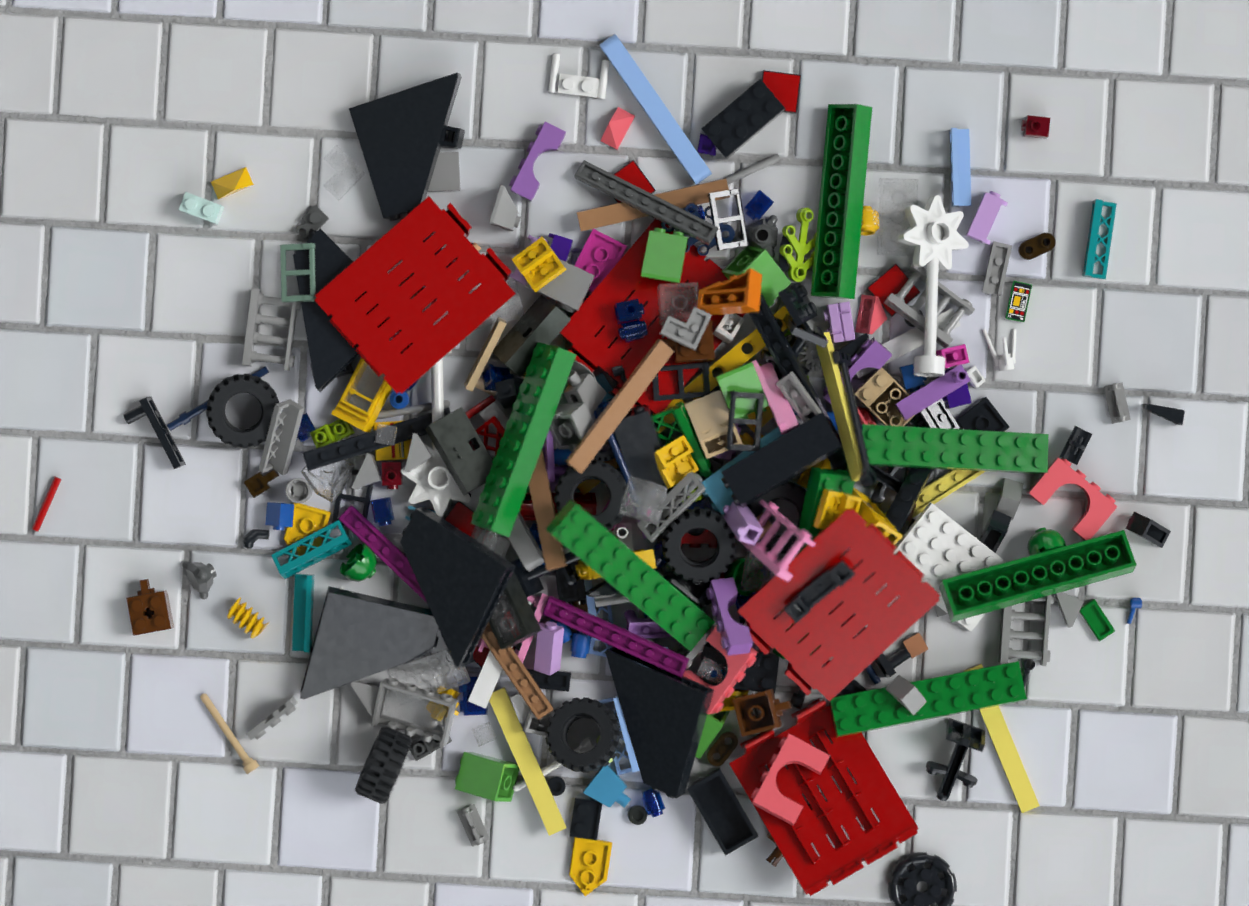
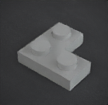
(689, 333)

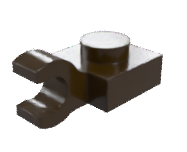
(258, 483)

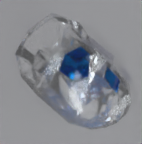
(712, 670)

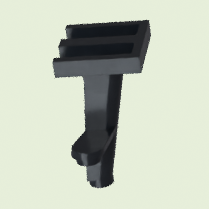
(801, 336)
(885, 480)
(530, 580)
(965, 737)

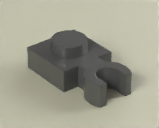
(314, 220)

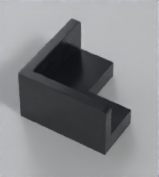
(693, 591)

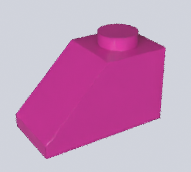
(954, 355)

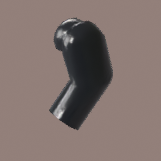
(253, 536)

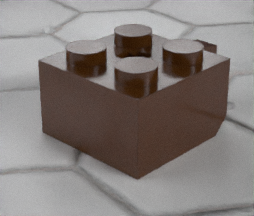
(703, 352)
(156, 601)
(770, 714)

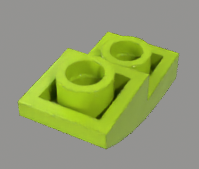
(332, 433)

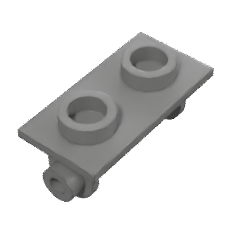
(1117, 403)
(473, 825)

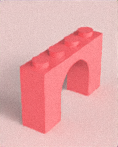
(1098, 507)
(736, 667)
(792, 752)

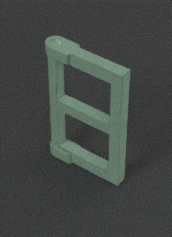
(284, 273)

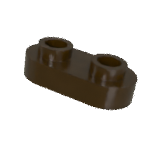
(1037, 246)
(722, 748)

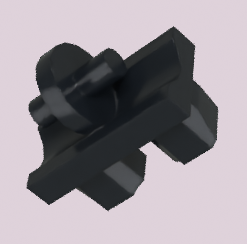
(1075, 445)

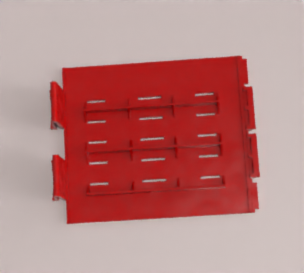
(441, 283)
(600, 311)
(883, 622)
(841, 809)

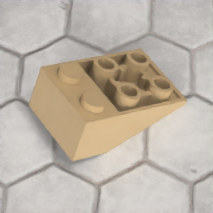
(880, 395)
(710, 423)

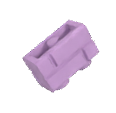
(840, 322)

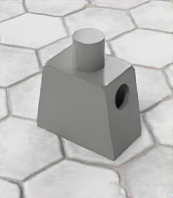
(584, 389)

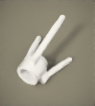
(1005, 361)

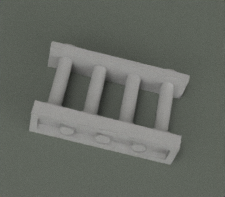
(911, 313)
(253, 337)
(1008, 634)

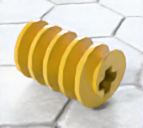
(246, 618)

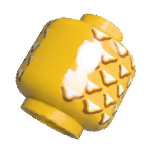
(870, 221)

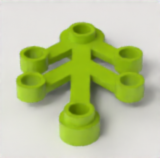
(800, 246)

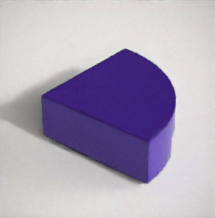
(706, 146)

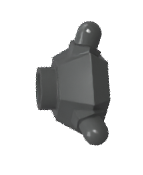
(763, 234)
(200, 576)

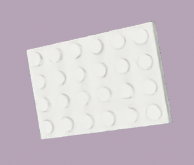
(943, 551)

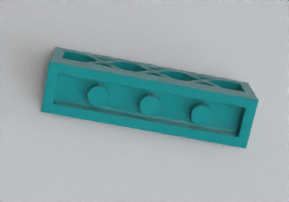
(1093, 237)
(315, 555)
(303, 612)

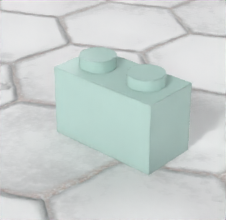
(201, 208)

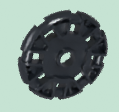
(919, 874)

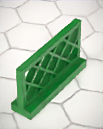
(687, 429)

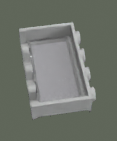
(414, 710)

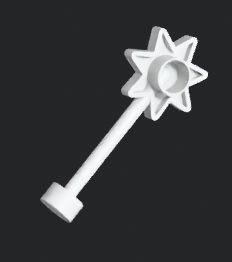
(933, 239)
(433, 477)

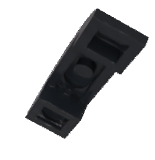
(818, 589)

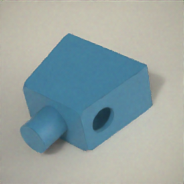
(607, 788)

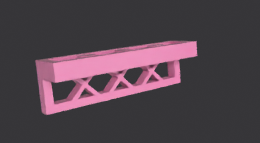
(777, 401)

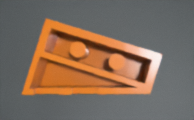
(732, 296)

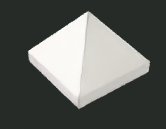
(975, 377)

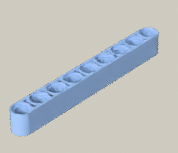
(655, 109)

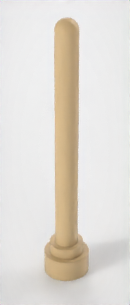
(248, 763)

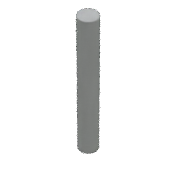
(752, 169)

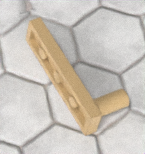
(474, 379)

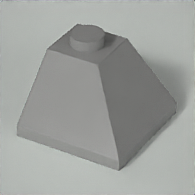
(504, 211)

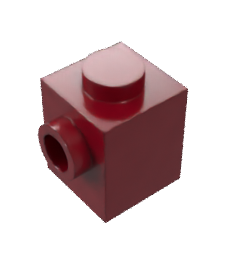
(1036, 126)
(392, 474)

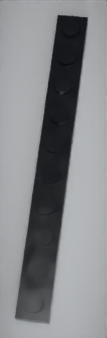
(788, 362)
(906, 500)

